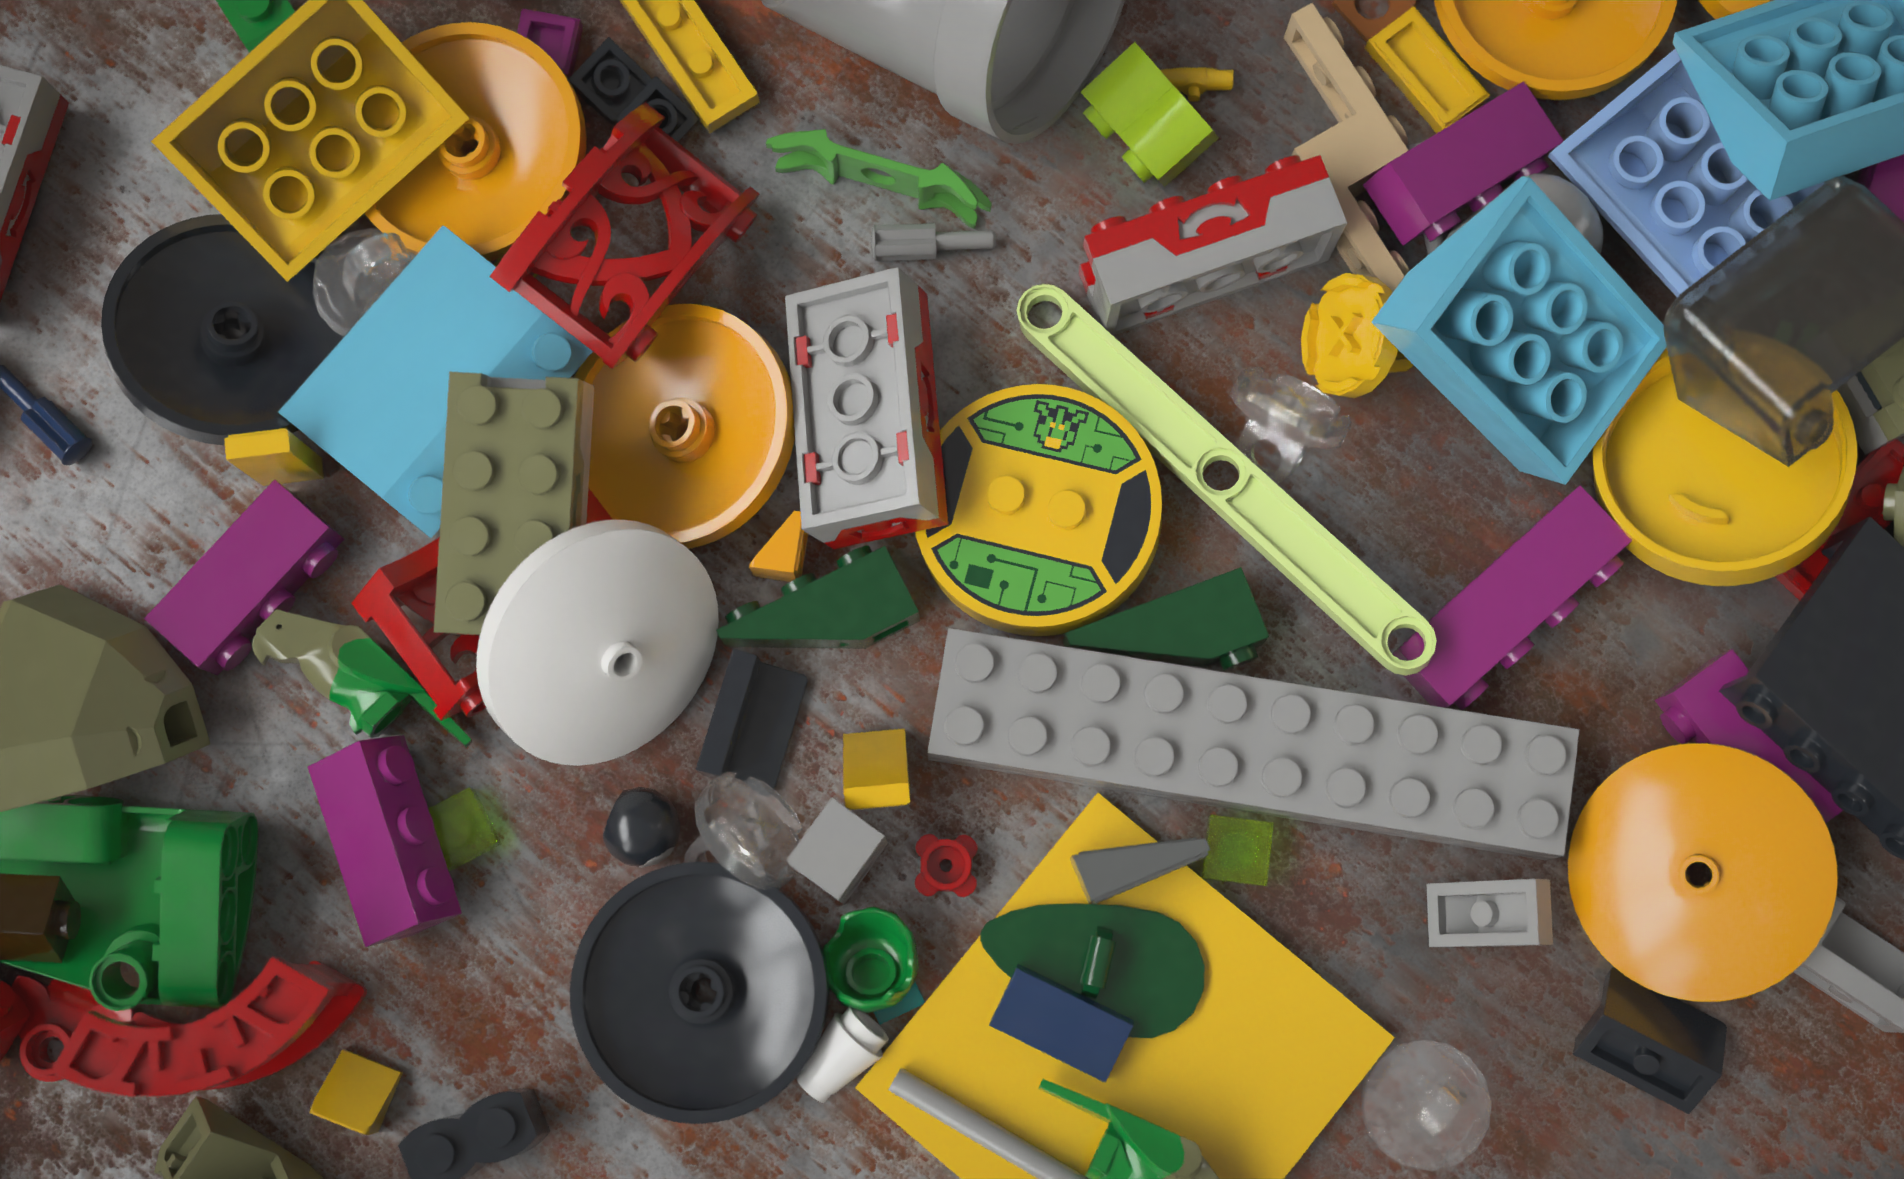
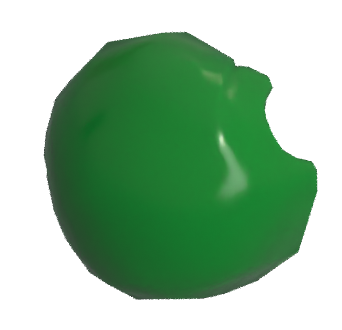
(871, 960)

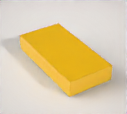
(1426, 70)
(273, 456)
(875, 769)

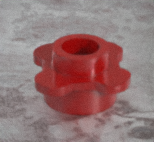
(956, 880)

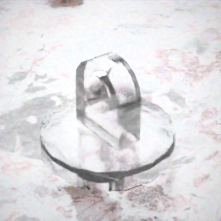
(355, 274)
(1289, 416)
(746, 830)
(1426, 1104)

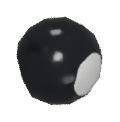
(641, 827)

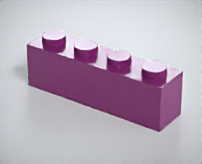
(1513, 597)

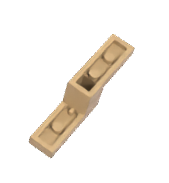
(1355, 146)

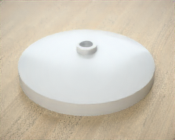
(597, 642)

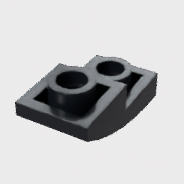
(618, 85)

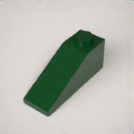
(1187, 627)

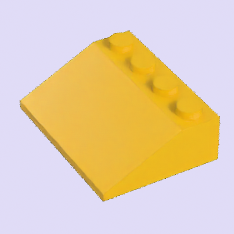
(310, 130)

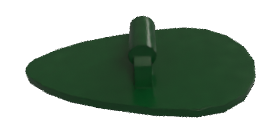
(1109, 954)

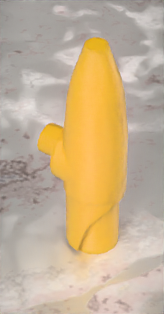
(1197, 80)

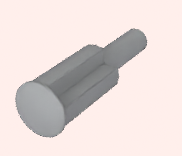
(922, 241)

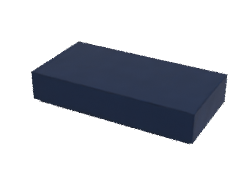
(1061, 1023)

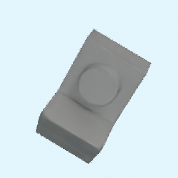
(1490, 913)

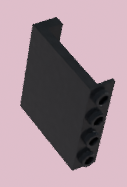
(1836, 681)

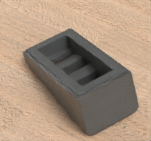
(1119, 869)

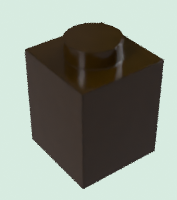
(36, 918)

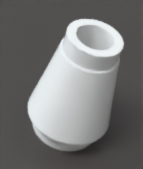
(843, 1052)

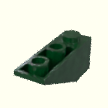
(840, 610)

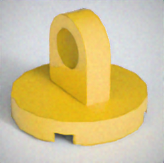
(1343, 344)

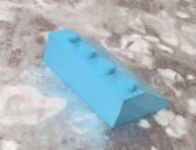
(1802, 87)
(1525, 331)
(386, 383)

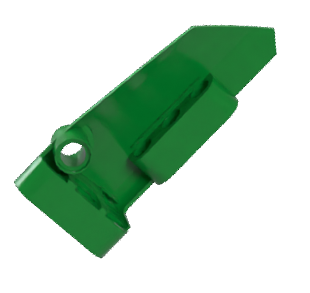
(152, 892)

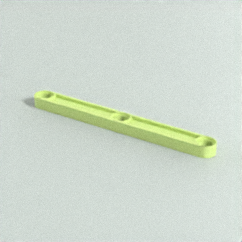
(1253, 506)

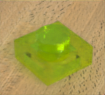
(463, 828)
(1238, 850)

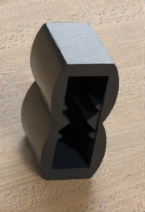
(485, 1133)

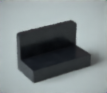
(752, 720)
(1653, 1042)

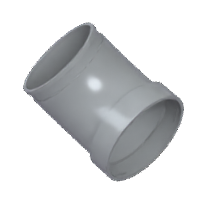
(988, 61)

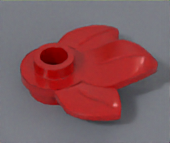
(53, 1014)

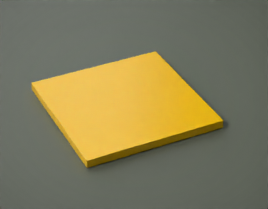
(1240, 1077)

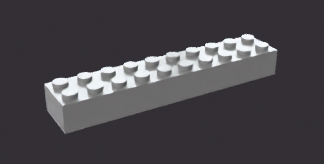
(1254, 745)

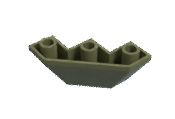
(85, 698)

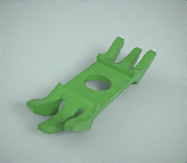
(933, 188)

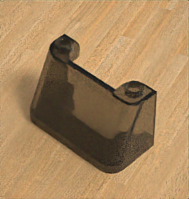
(1791, 319)

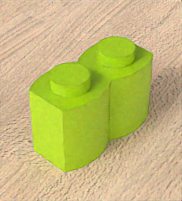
(1148, 116)

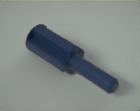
(46, 421)

